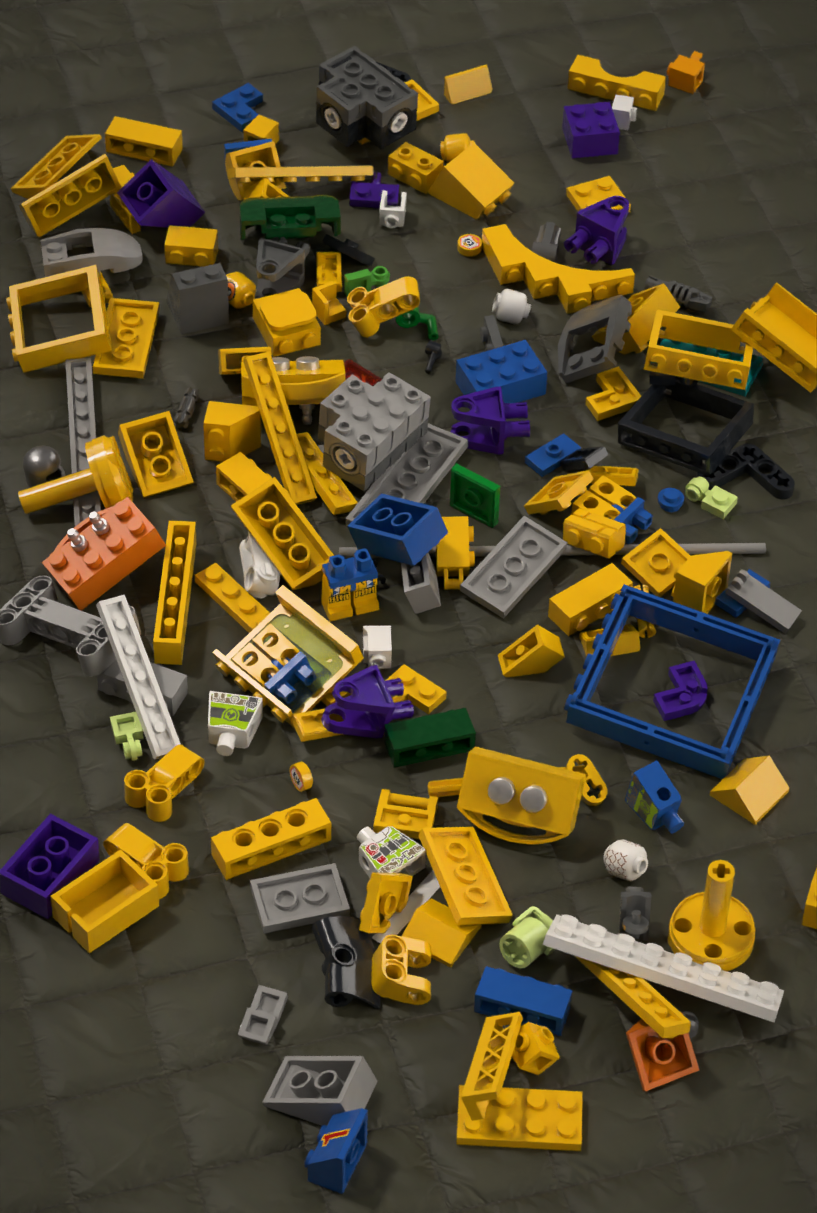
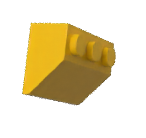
(642, 317)

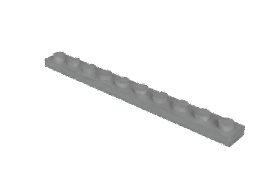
(81, 428)

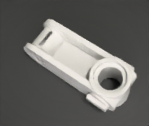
(259, 573)

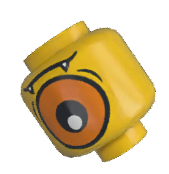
(240, 290)

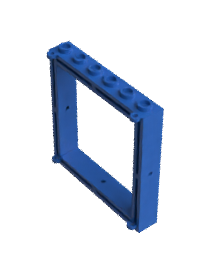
(651, 737)

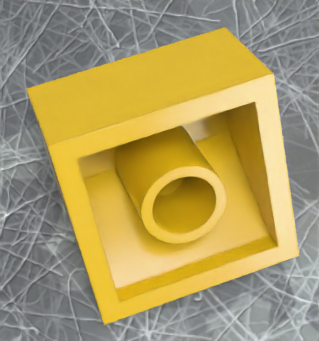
(230, 430)
(702, 580)

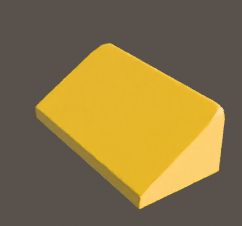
(467, 84)
(627, 642)

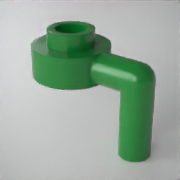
(414, 317)

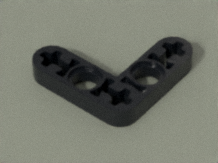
(744, 463)

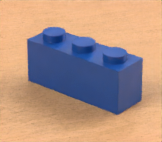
(535, 1000)

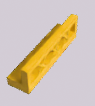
(490, 1062)

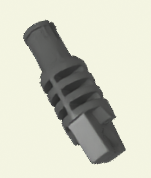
(683, 294)

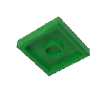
(474, 495)

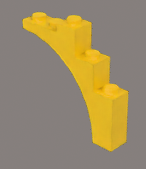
(545, 278)

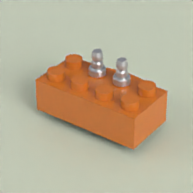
(102, 552)

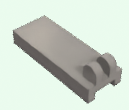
(763, 601)

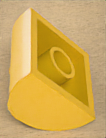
(257, 156)

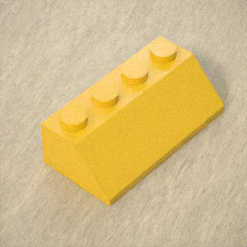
(70, 196)
(284, 534)

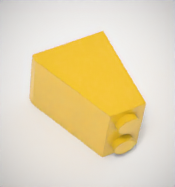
(472, 183)

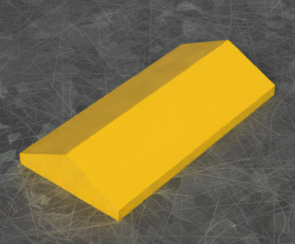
(54, 164)

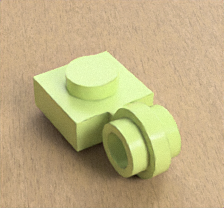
(128, 731)

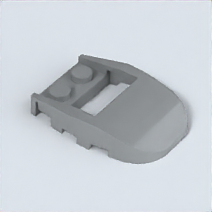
(112, 251)

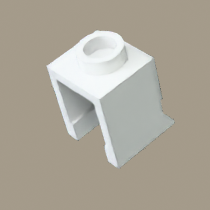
(392, 215)
(377, 646)

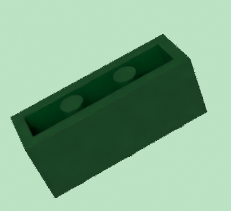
(429, 737)

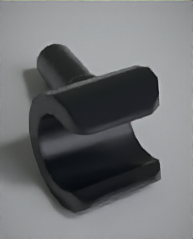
(434, 350)

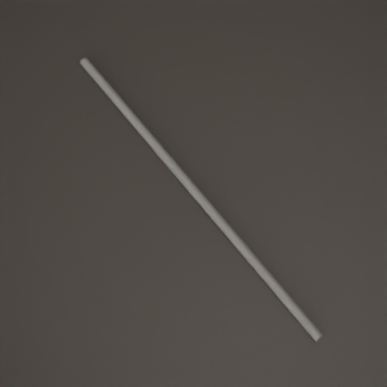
(734, 548)

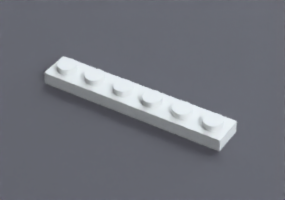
(138, 675)

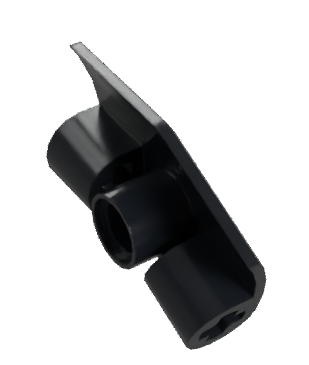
(346, 961)

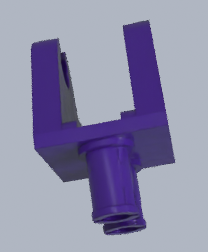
(599, 230)
(487, 420)
(368, 705)

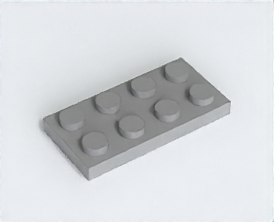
(513, 566)

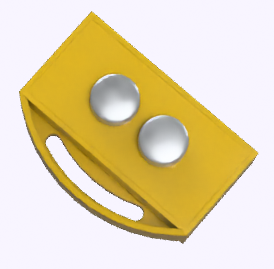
(302, 382)
(520, 795)

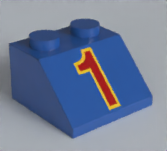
(338, 1150)

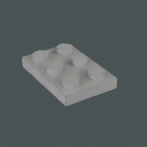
(299, 897)

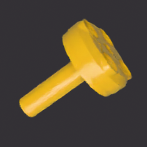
(105, 475)
(713, 923)

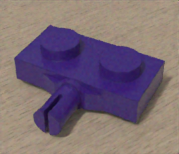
(370, 193)

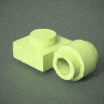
(715, 501)

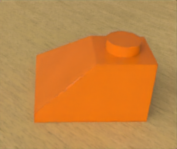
(659, 1058)

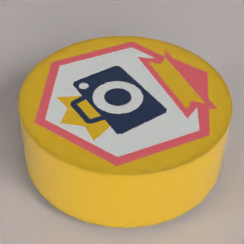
(469, 245)
(301, 776)

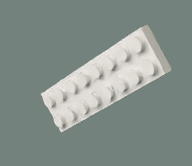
(665, 968)

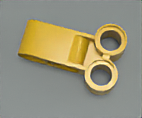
(382, 304)
(162, 782)
(158, 862)

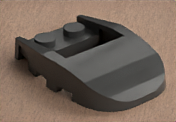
(608, 312)

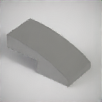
(263, 1015)

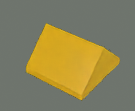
(751, 788)

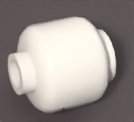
(511, 306)

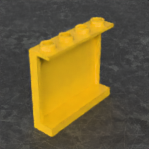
(783, 333)

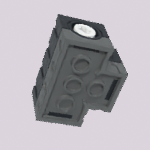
(363, 101)

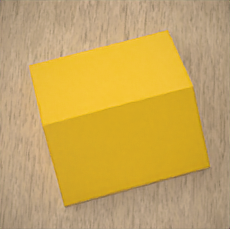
(436, 926)

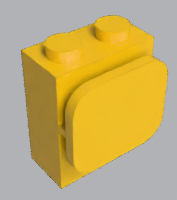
(287, 321)

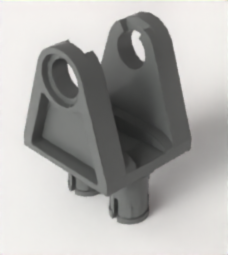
(280, 266)

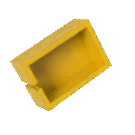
(105, 901)

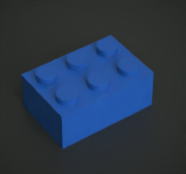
(509, 366)
(398, 529)

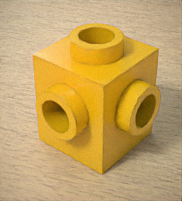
(534, 1048)

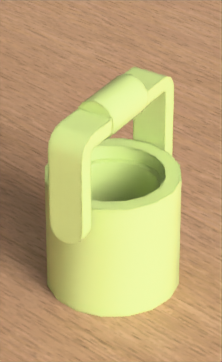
(526, 939)

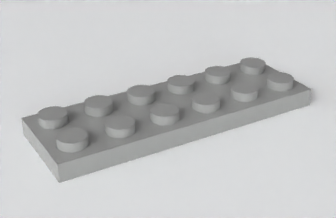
(417, 470)

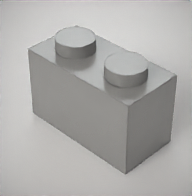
(421, 585)

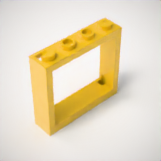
(67, 348)
(697, 365)

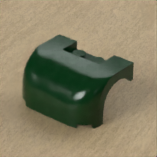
(290, 216)

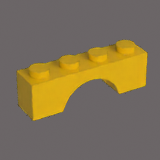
(590, 78)

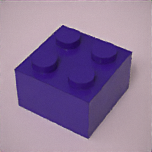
(590, 130)

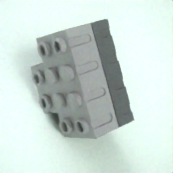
(370, 426)

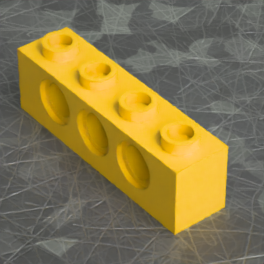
(271, 838)

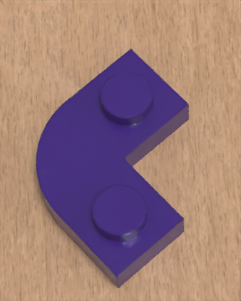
(688, 694)

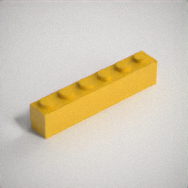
(175, 593)

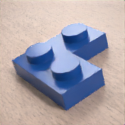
(237, 106)

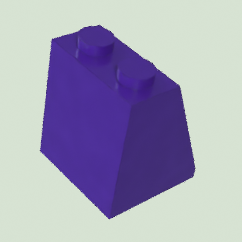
(160, 198)

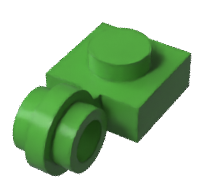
(379, 276)

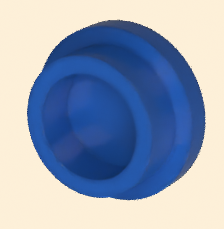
(670, 499)

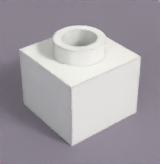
(624, 111)

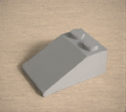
(320, 1086)

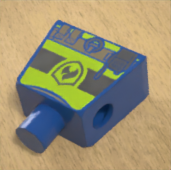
(655, 798)

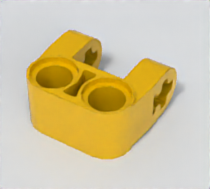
(391, 966)

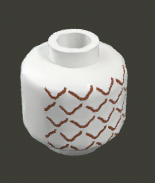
(625, 860)

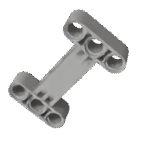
(38, 611)

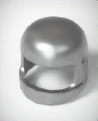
(40, 463)

